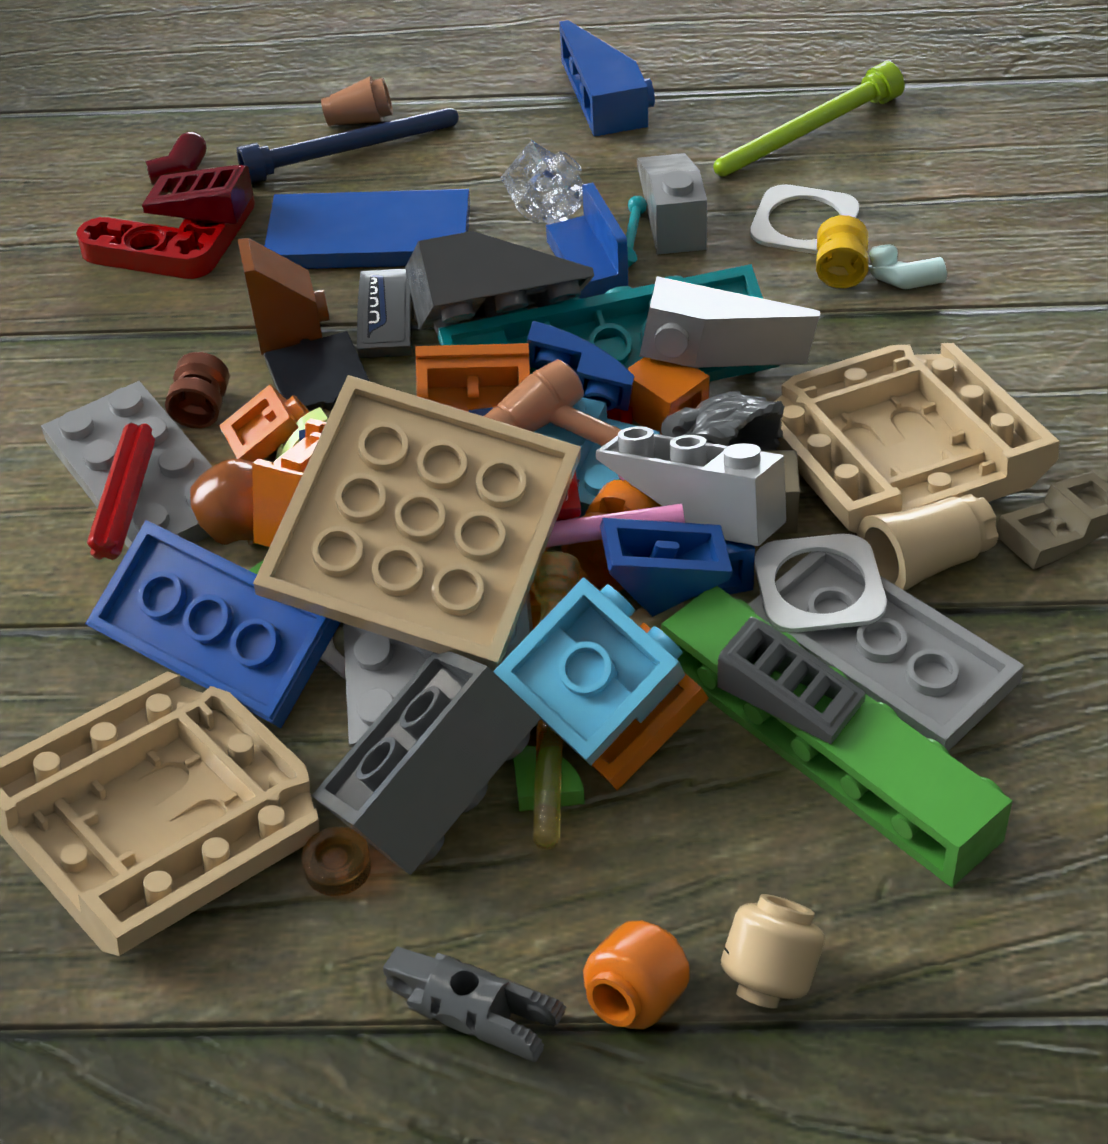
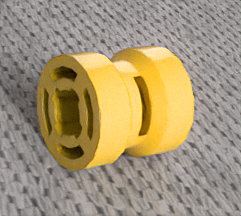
(842, 251)

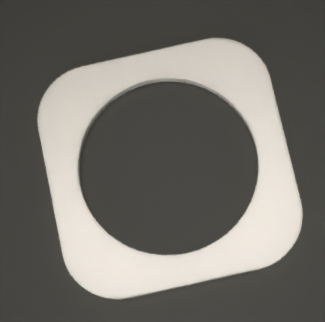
(766, 235)
(786, 617)

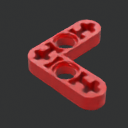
(175, 250)

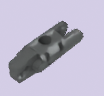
(472, 1000)

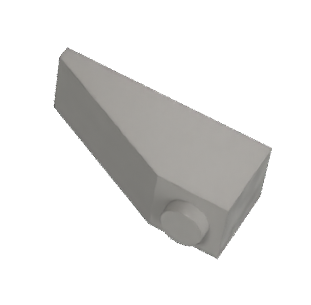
(674, 202)
(724, 328)

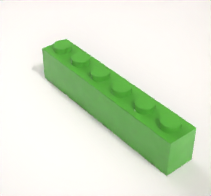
(874, 767)

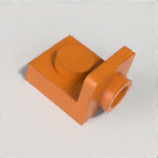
(262, 424)

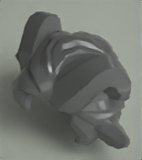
(730, 421)

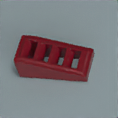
(203, 194)

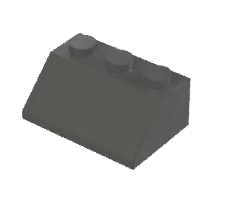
(428, 758)

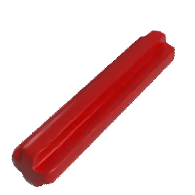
(121, 491)

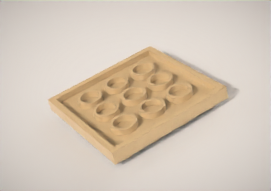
(419, 522)

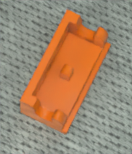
(470, 374)

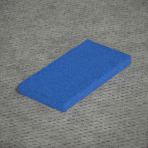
(362, 226)
(209, 624)

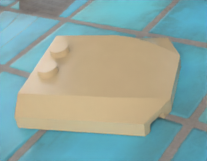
(909, 432)
(153, 807)

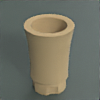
(929, 538)

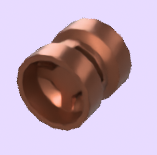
(197, 390)

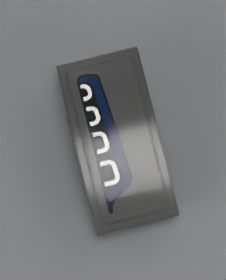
(384, 314)

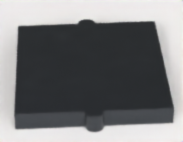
(315, 369)

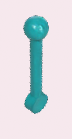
(637, 206)

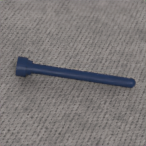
(263, 161)

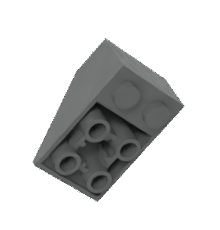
(486, 277)

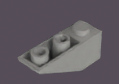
(713, 482)

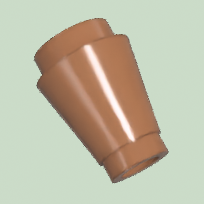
(359, 103)

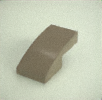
(1065, 522)

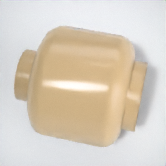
(772, 950)

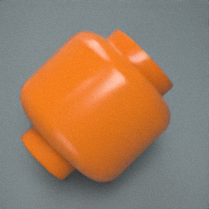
(636, 975)

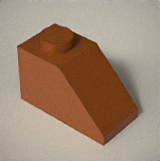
(281, 298)

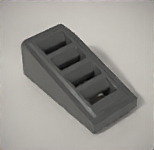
(778, 653)

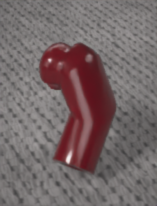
(183, 157)

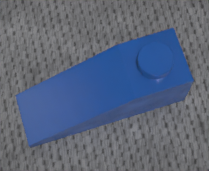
(605, 82)

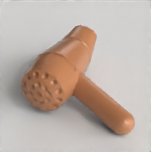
(549, 398)

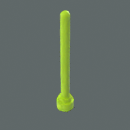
(880, 85)

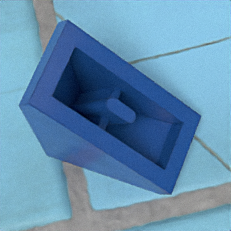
(664, 560)

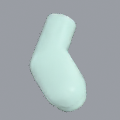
(902, 274)

